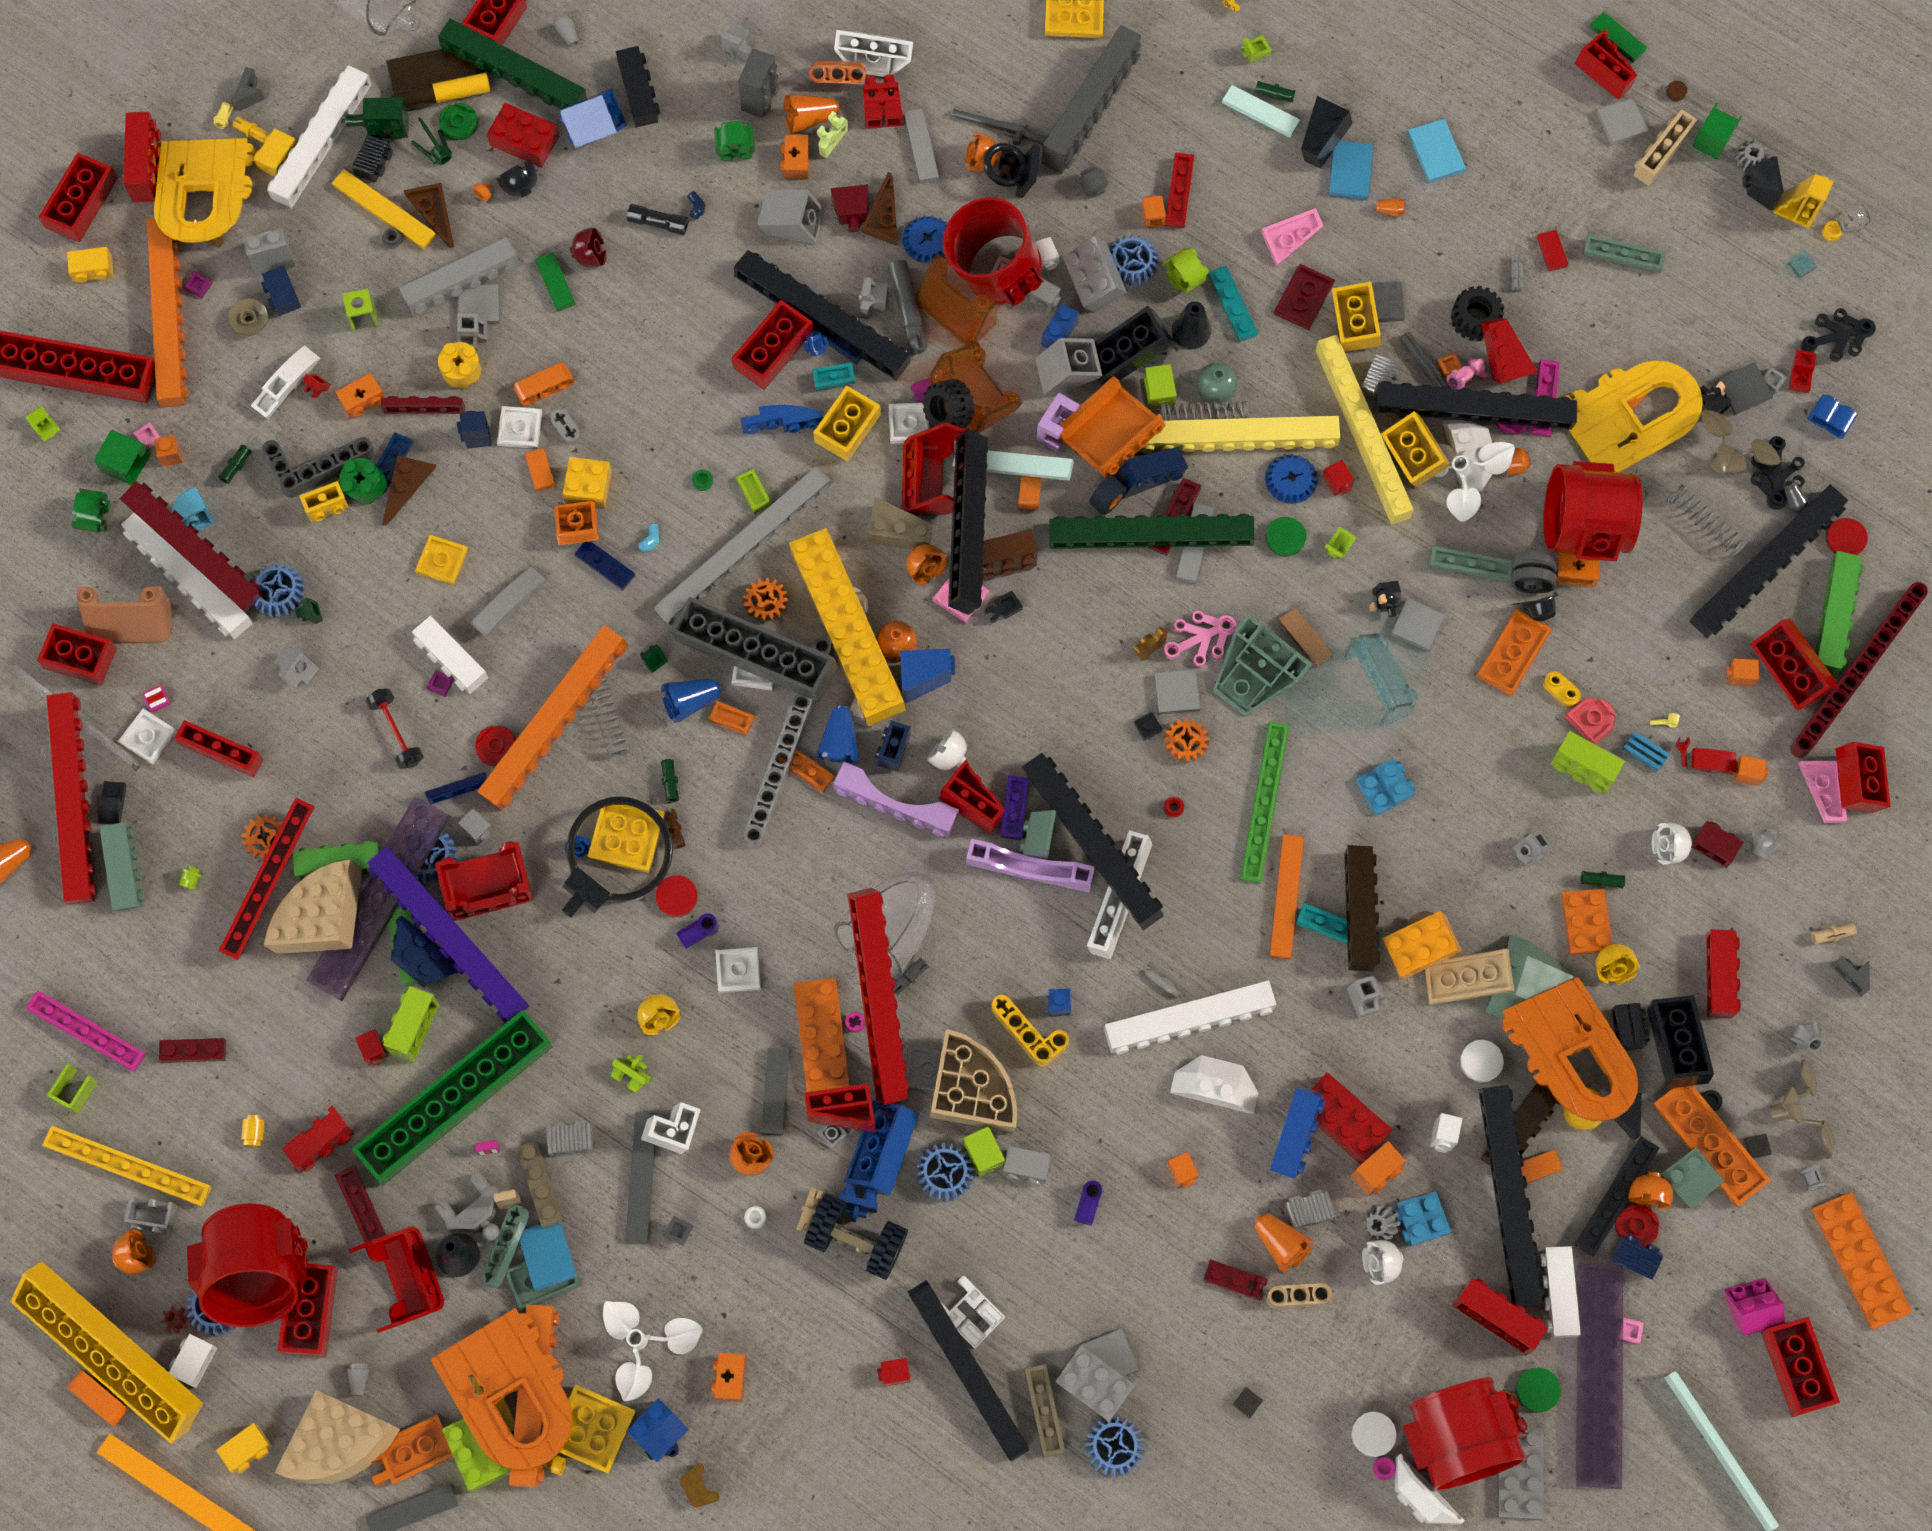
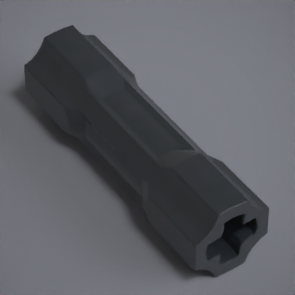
(643, 215)

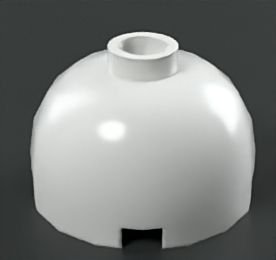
(949, 751)
(1671, 843)
(1382, 1261)

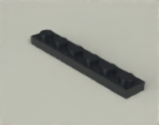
(1616, 1196)

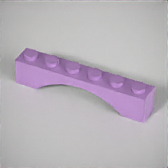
(936, 817)
(1058, 873)

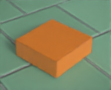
(1448, 364)

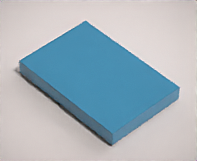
(1351, 170)
(547, 1256)

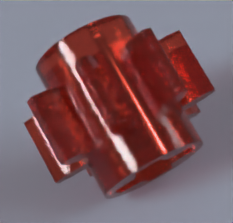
(171, 1316)

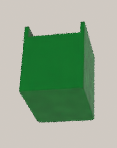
(1715, 133)
(122, 457)

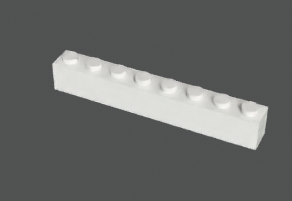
(319, 136)
(190, 580)
(1190, 1017)

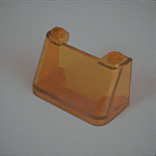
(951, 309)
(967, 366)

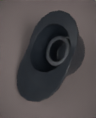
(1540, 609)

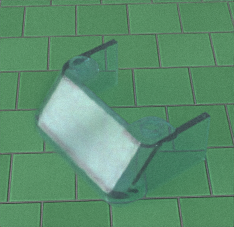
(1384, 676)

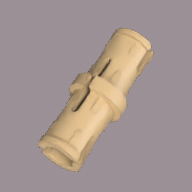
(1834, 933)
(809, 1209)

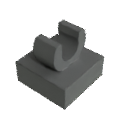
(678, 1230)

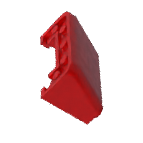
(484, 882)

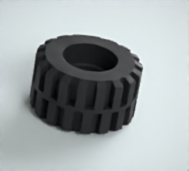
(1475, 298)
(949, 403)

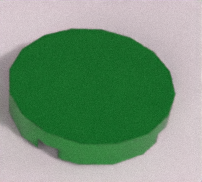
(458, 121)
(1285, 536)
(1538, 1390)

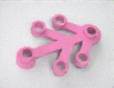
(1202, 636)

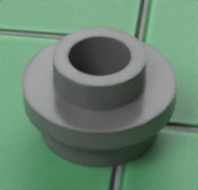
(389, 233)

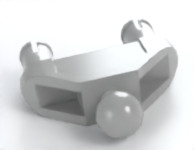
(475, 1215)

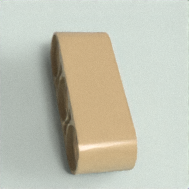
(1308, 1290)

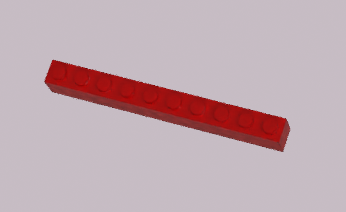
(70, 798)
(878, 995)

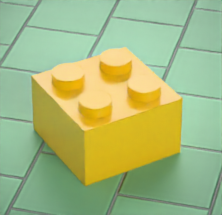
(587, 481)

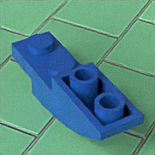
(791, 417)

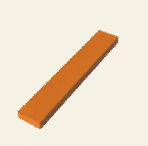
(1286, 896)

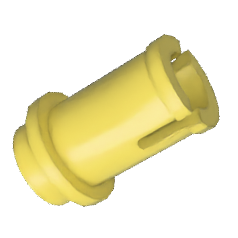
(223, 115)

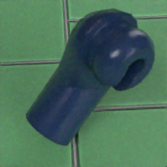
(698, 205)

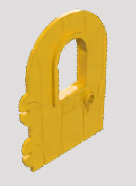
(208, 167)
(1608, 420)

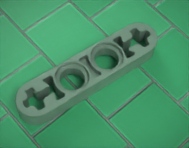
(507, 1246)

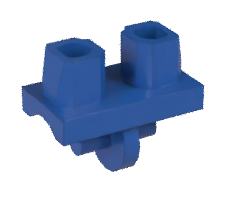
(869, 1202)

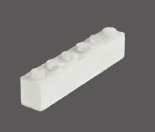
(1112, 911)

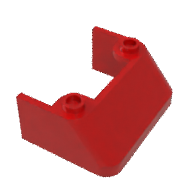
(924, 470)
(409, 1273)

